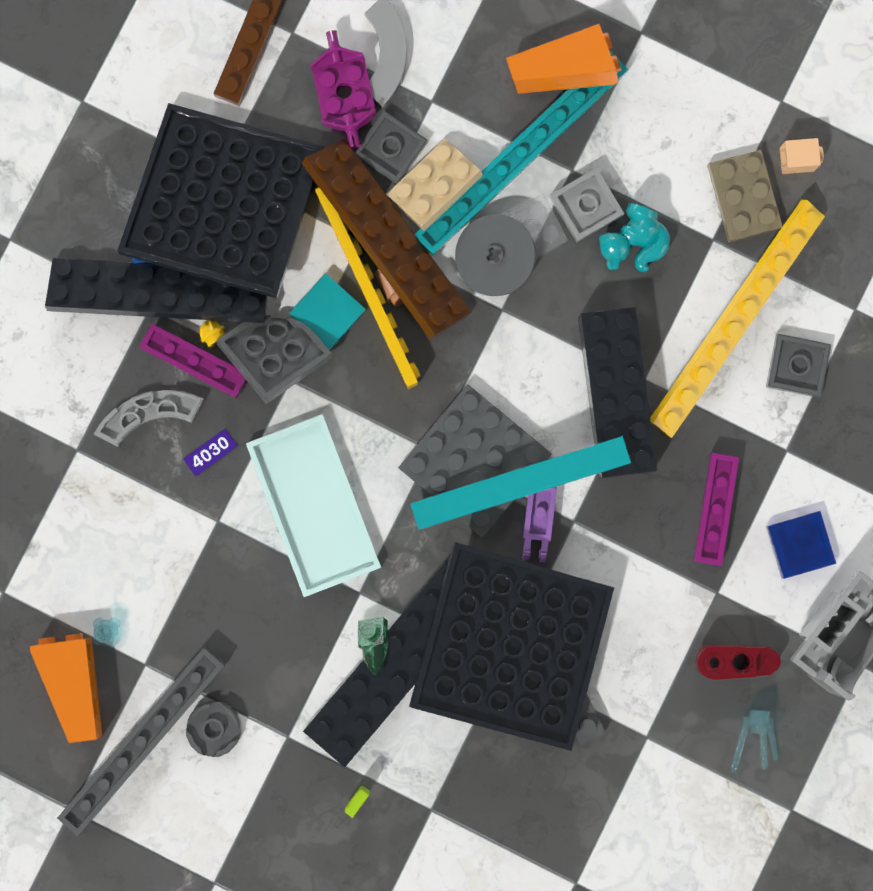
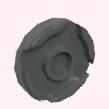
(213, 729)

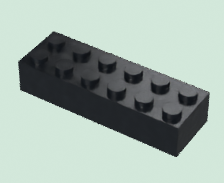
(617, 386)

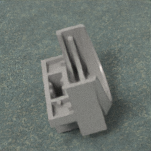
(839, 638)

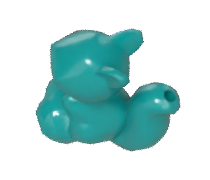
(640, 231)

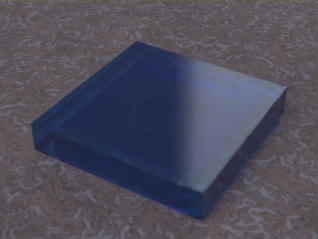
(801, 544)

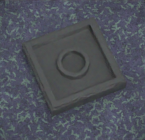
(391, 147)
(798, 365)

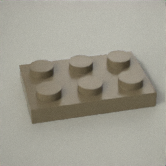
(744, 196)

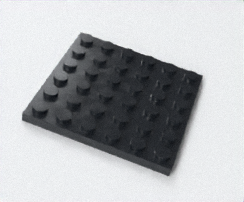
(220, 201)
(512, 647)

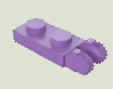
(539, 522)

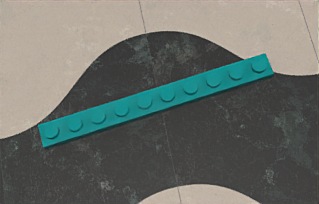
(513, 162)

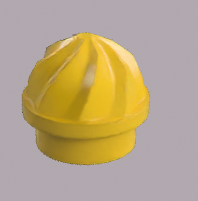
(211, 331)

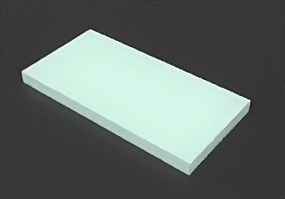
(313, 505)

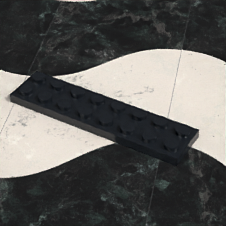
(147, 292)
(367, 698)

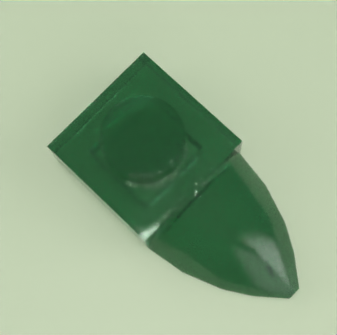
(373, 642)

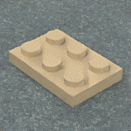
(434, 184)

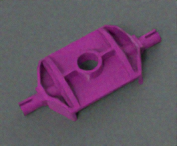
(337, 69)

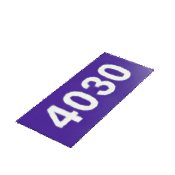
(210, 452)

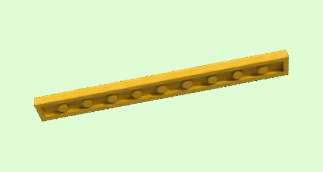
(736, 318)

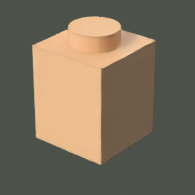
(801, 156)

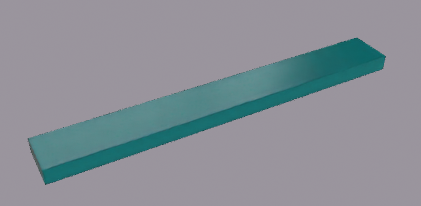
(520, 482)

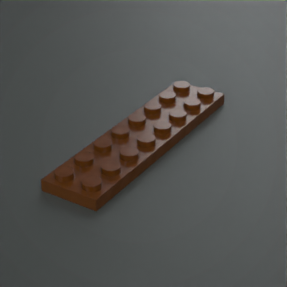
(386, 238)

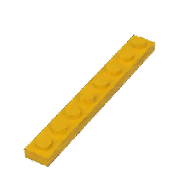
(373, 297)

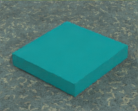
(328, 311)

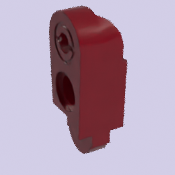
(759, 661)

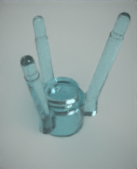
(762, 724)

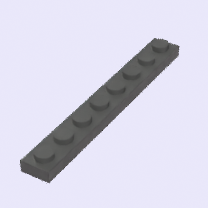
(141, 741)

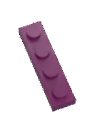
(193, 360)
(716, 509)

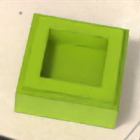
(357, 801)

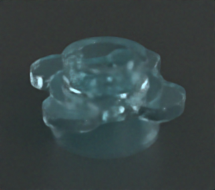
(99, 627)

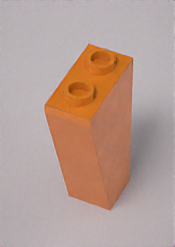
(566, 63)
(71, 684)

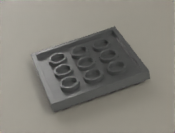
(469, 446)

